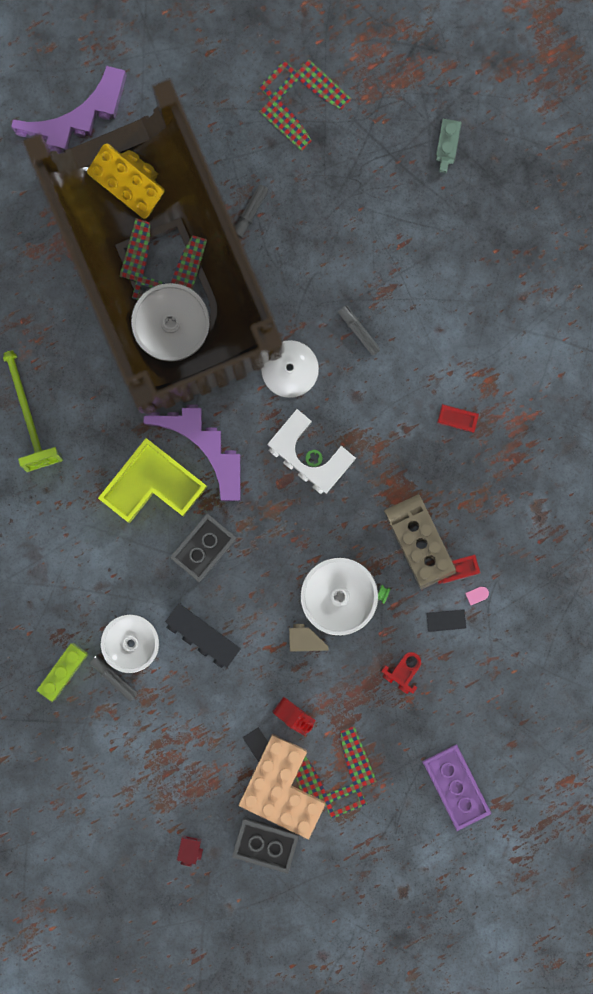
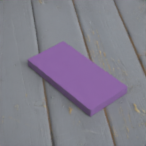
(456, 787)

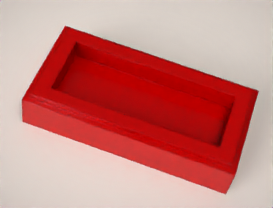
(458, 418)

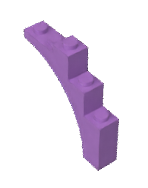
(81, 120)
(190, 425)

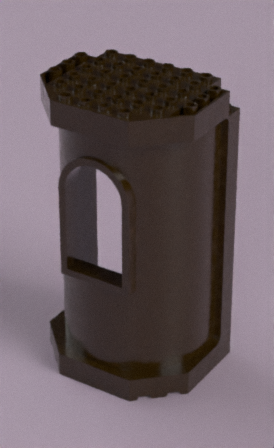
(98, 235)

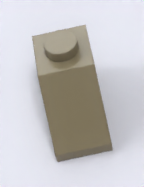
(304, 639)

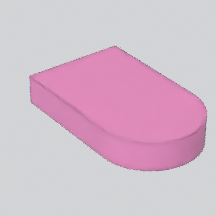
(477, 595)

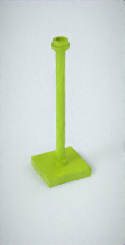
(40, 457)

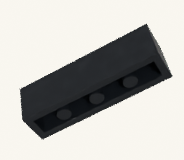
(203, 635)

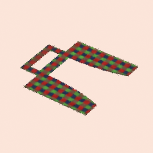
(281, 116)
(137, 253)
(359, 770)

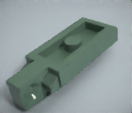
(447, 143)

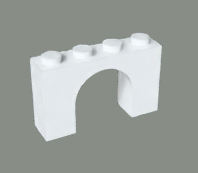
(284, 445)

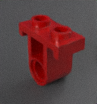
(402, 673)
(294, 716)

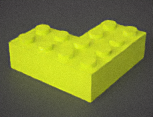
(150, 473)

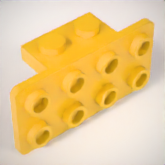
(127, 179)

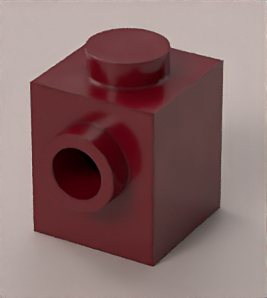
(189, 851)

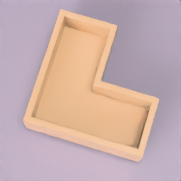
(271, 791)

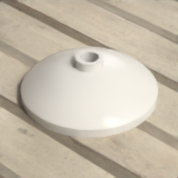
(294, 382)
(115, 643)

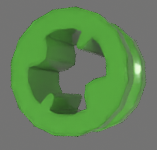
(319, 459)
(383, 593)

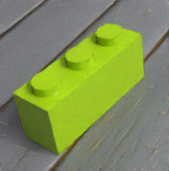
(62, 672)

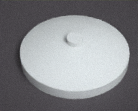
(170, 322)
(339, 596)

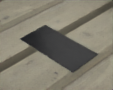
(446, 620)
(256, 742)

